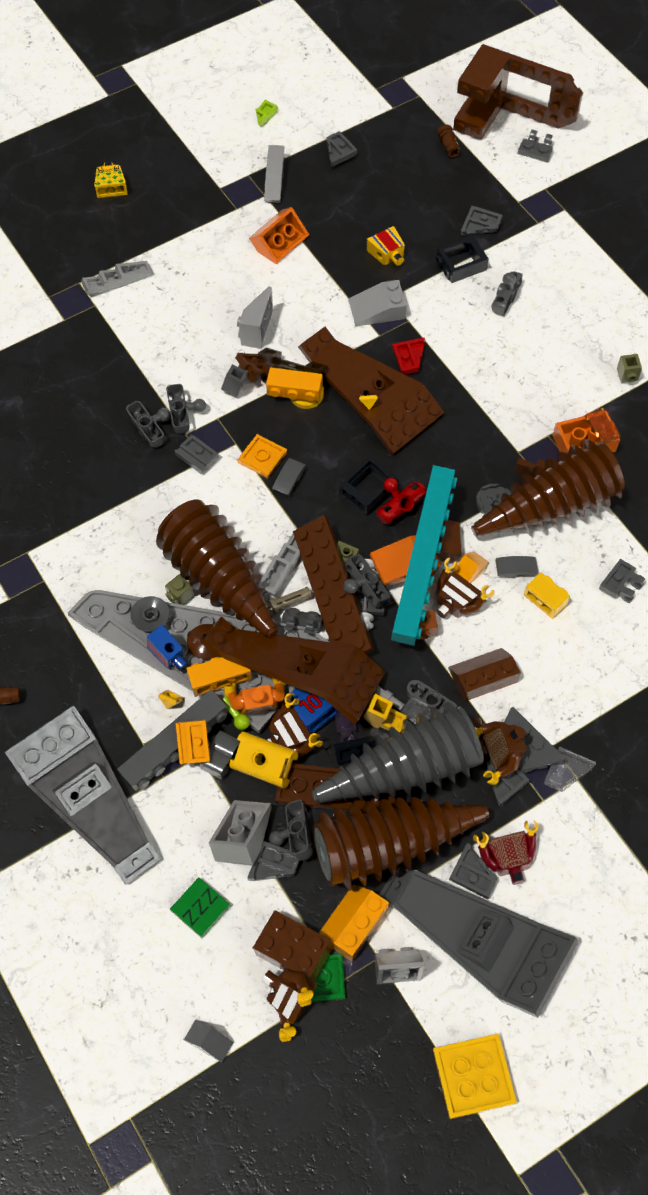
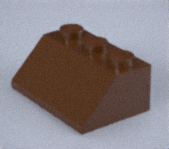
(485, 674)

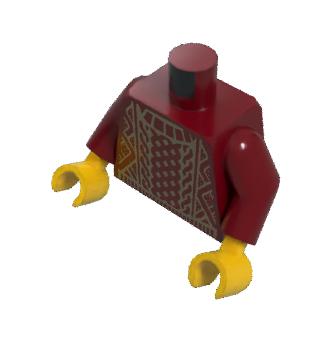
(510, 852)

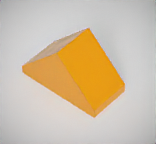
(471, 566)

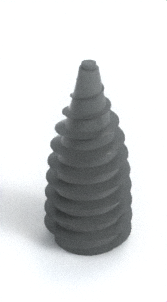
(408, 759)

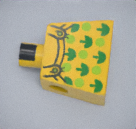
(110, 181)

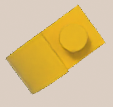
(382, 715)

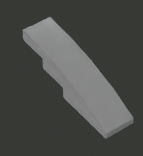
(274, 173)
(116, 278)
(280, 567)

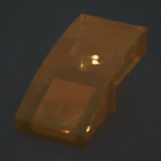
(601, 426)

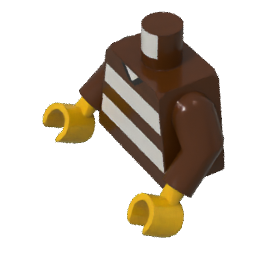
(458, 595)
(289, 730)
(289, 996)

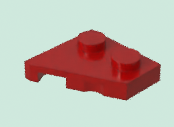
(409, 355)

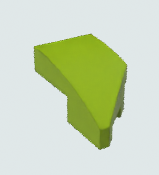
(265, 112)

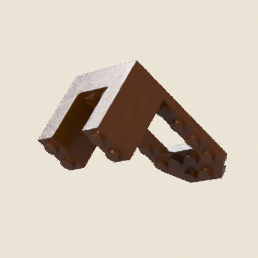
(486, 86)

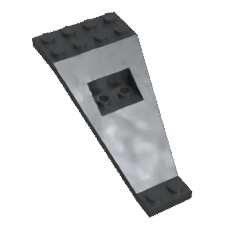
(62, 761)

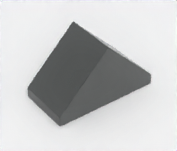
(208, 1040)

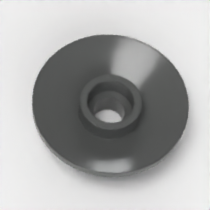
(149, 606)

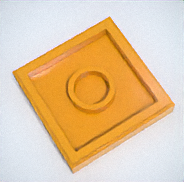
(262, 456)

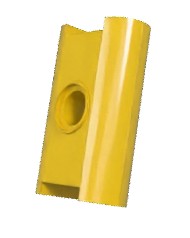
(276, 764)

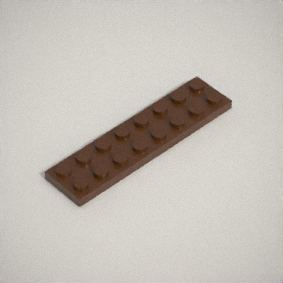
(327, 575)

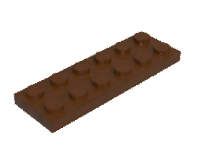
(304, 780)

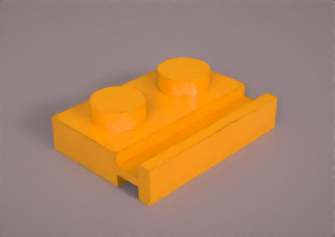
(192, 741)

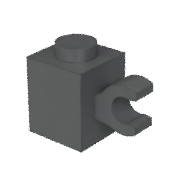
(234, 380)

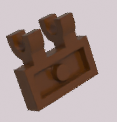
(254, 365)

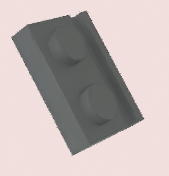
(196, 454)

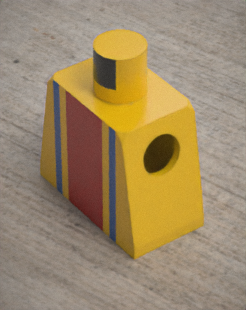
(387, 247)

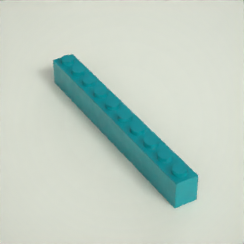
(423, 555)

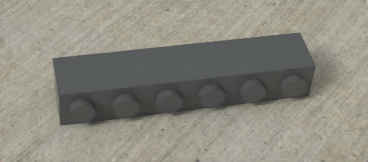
(163, 748)

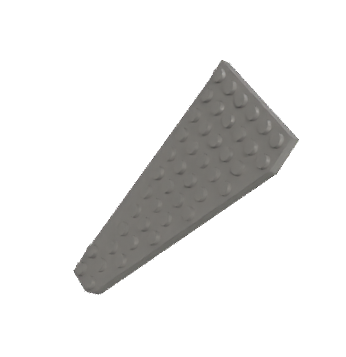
(110, 618)

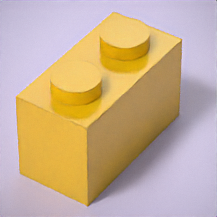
(546, 595)

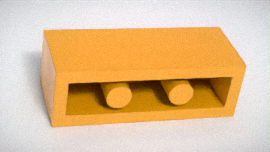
(294, 384)
(215, 674)

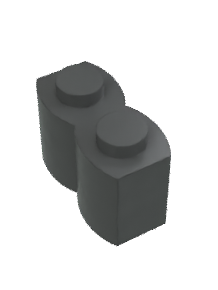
(221, 749)

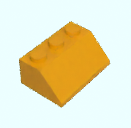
(354, 920)

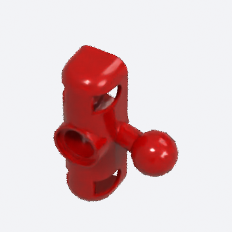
(409, 496)

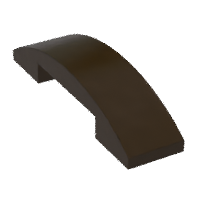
(273, 359)

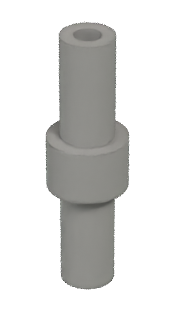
(389, 696)

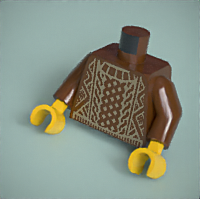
(504, 747)

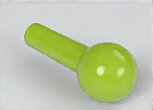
(241, 721)

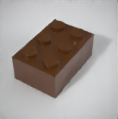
(293, 946)

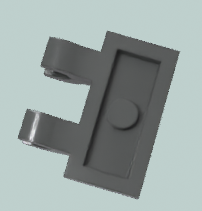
(534, 149)
(618, 577)
(309, 620)

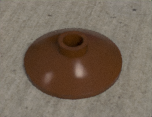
(194, 643)

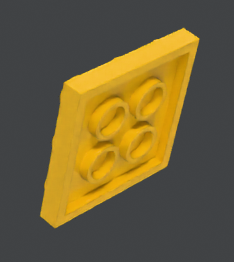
(474, 1076)

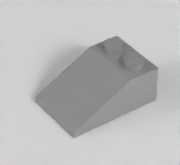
(378, 304)
(256, 319)
(241, 833)
(398, 965)

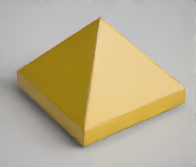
(368, 401)
(170, 698)

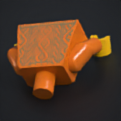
(256, 698)

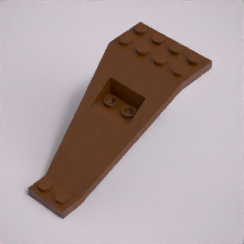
(402, 403)
(327, 669)

